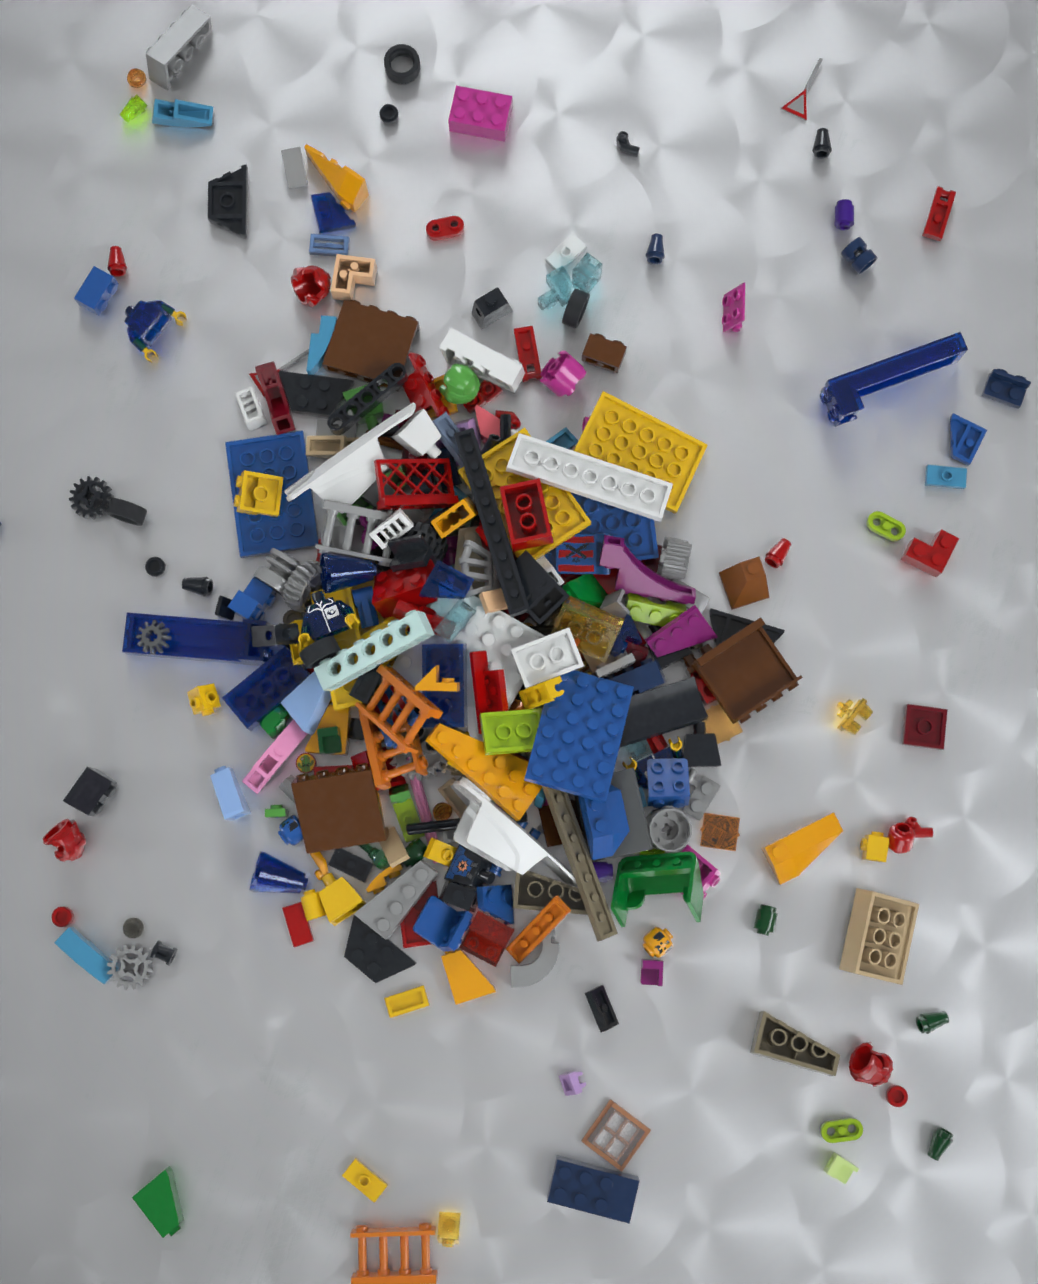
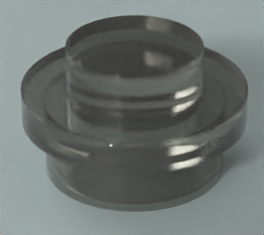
(133, 927)

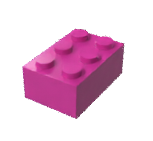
(480, 113)

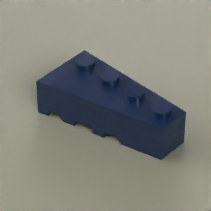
(641, 678)

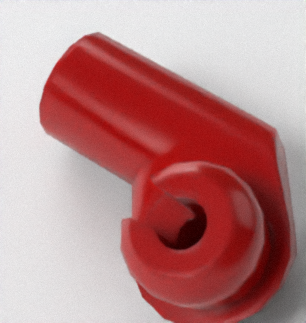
(515, 422)
(919, 832)

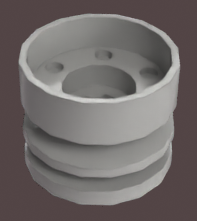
(279, 571)
(678, 833)

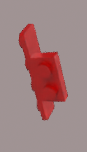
(421, 388)
(488, 686)

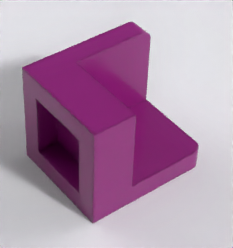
(651, 972)

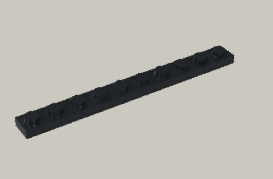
(492, 523)

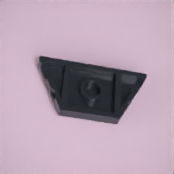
(229, 201)
(314, 393)
(727, 625)
(373, 953)

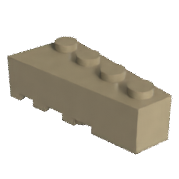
(536, 891)
(784, 1044)

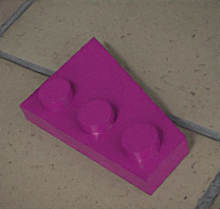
(682, 632)

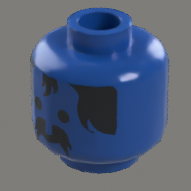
(291, 830)

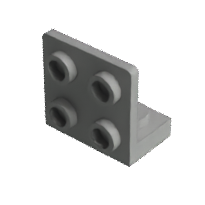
(611, 666)

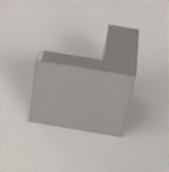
(613, 604)

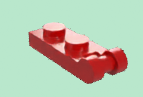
(938, 214)
(527, 352)

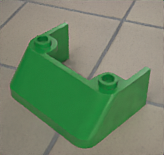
(657, 875)

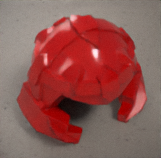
(310, 284)
(66, 839)
(870, 1065)

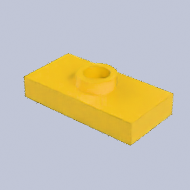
(440, 852)
(365, 1180)

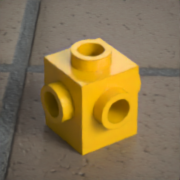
(204, 699)

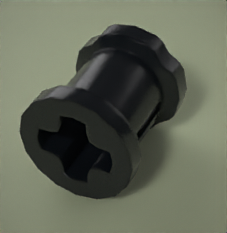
(163, 953)

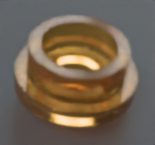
(136, 73)
(442, 811)

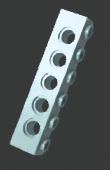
(419, 631)

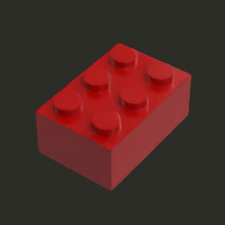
(526, 515)
(402, 585)

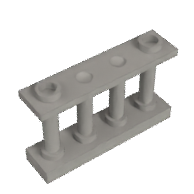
(353, 513)

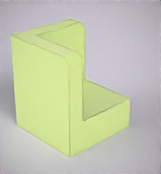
(840, 1168)

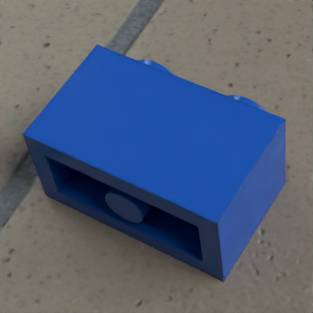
(96, 291)

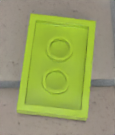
(509, 730)

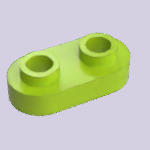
(886, 523)
(841, 1131)

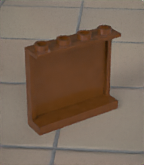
(369, 342)
(746, 672)
(339, 808)

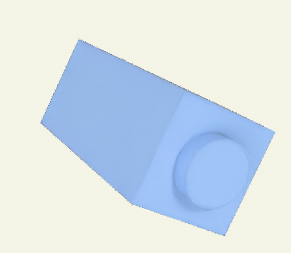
(307, 703)
(229, 794)

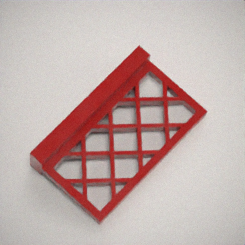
(413, 500)

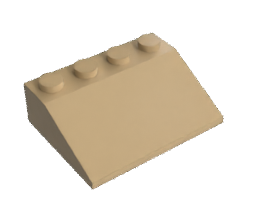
(879, 936)

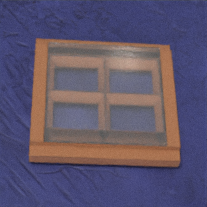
(616, 1135)

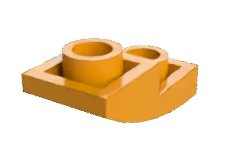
(380, 881)

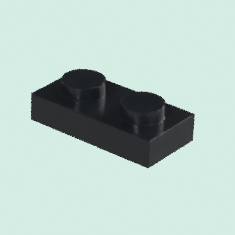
(351, 864)
(601, 1008)

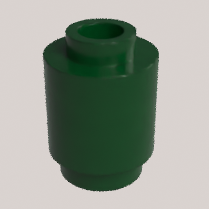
(415, 851)
(765, 919)

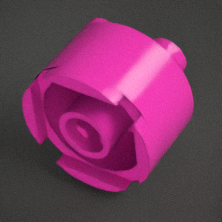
(562, 374)

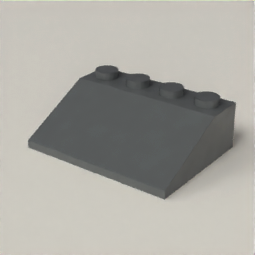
(638, 836)

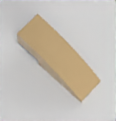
(327, 445)

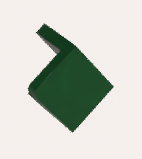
(329, 740)

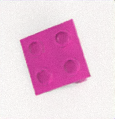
(734, 309)

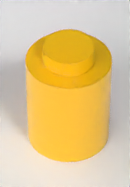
(312, 905)

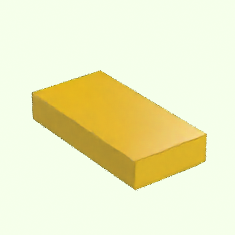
(406, 1001)

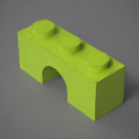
(648, 612)

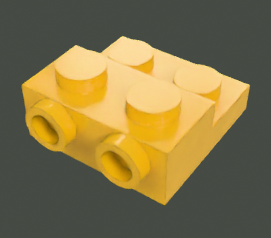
(258, 493)

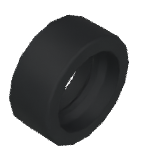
(402, 50)
(575, 308)
(126, 511)
(319, 651)

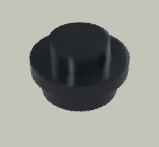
(388, 113)
(155, 566)

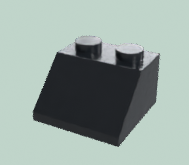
(91, 791)

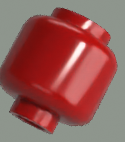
(901, 838)

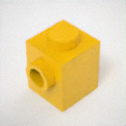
(874, 847)

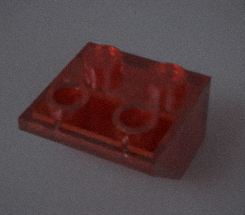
(487, 938)

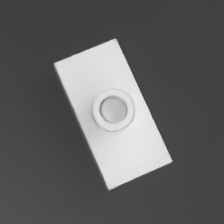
(566, 252)

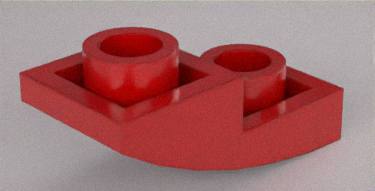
(486, 393)

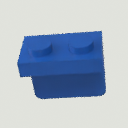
(668, 782)
(442, 924)

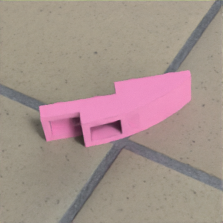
(274, 757)

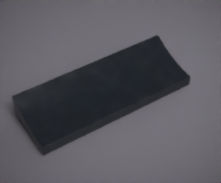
(663, 711)

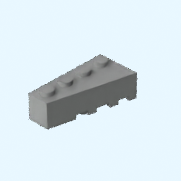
(177, 46)
(394, 903)

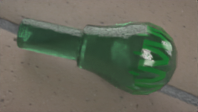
(376, 855)

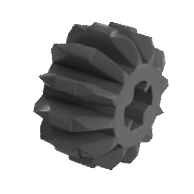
(157, 644)

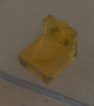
(448, 1228)

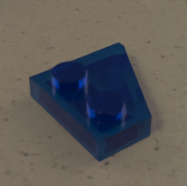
(329, 214)
(446, 583)

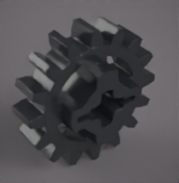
(85, 491)

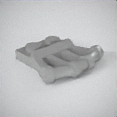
(490, 573)

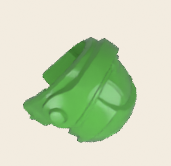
(461, 384)

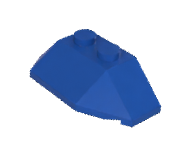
(604, 823)

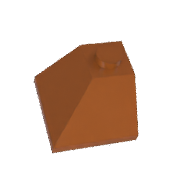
(745, 583)

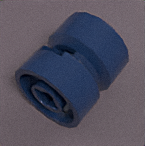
(864, 260)

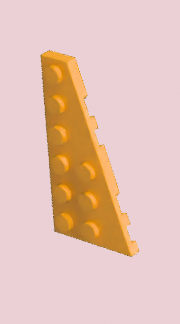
(496, 775)

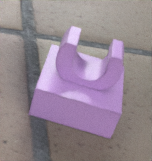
(571, 1083)

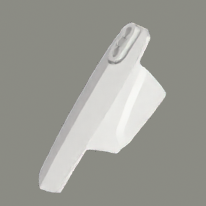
(352, 469)
(499, 838)

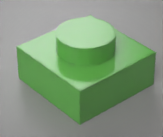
(400, 793)
(276, 811)

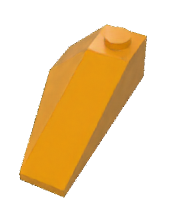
(344, 182)
(797, 850)

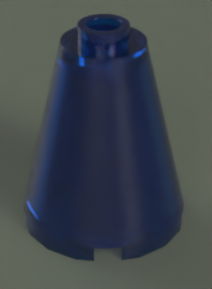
(344, 572)
(276, 876)

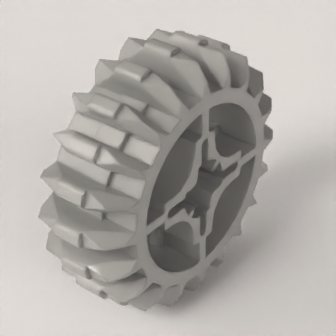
(300, 584)

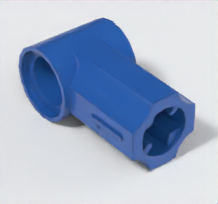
(363, 601)

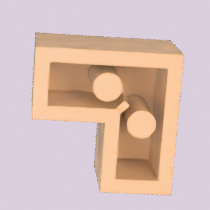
(351, 271)

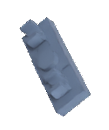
(447, 430)

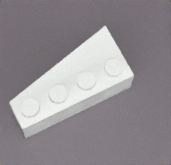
(482, 360)

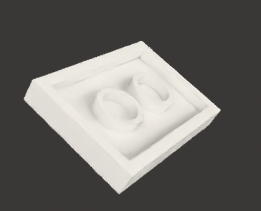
(547, 657)

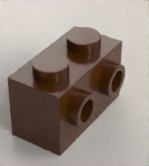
(604, 352)

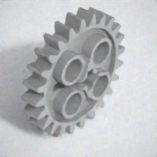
(433, 758)

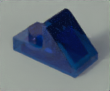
(627, 632)

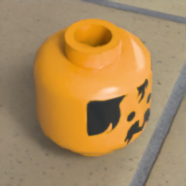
(657, 942)

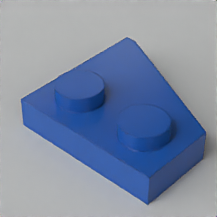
(964, 439)
(497, 901)

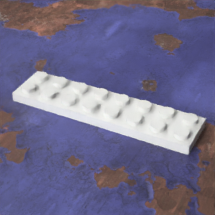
(589, 477)

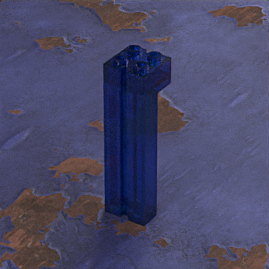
(845, 391)
(200, 639)

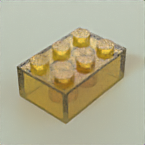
(590, 627)

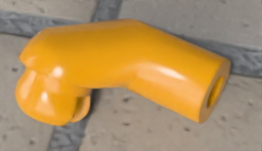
(321, 863)

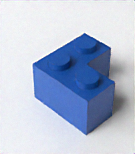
(253, 600)

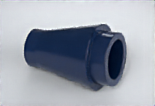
(655, 250)

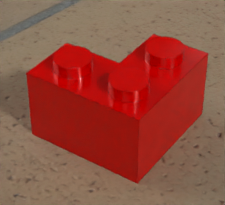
(930, 557)

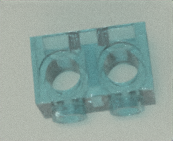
(586, 273)

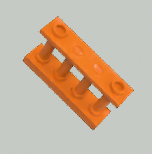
(414, 699)
(378, 756)
(425, 1275)

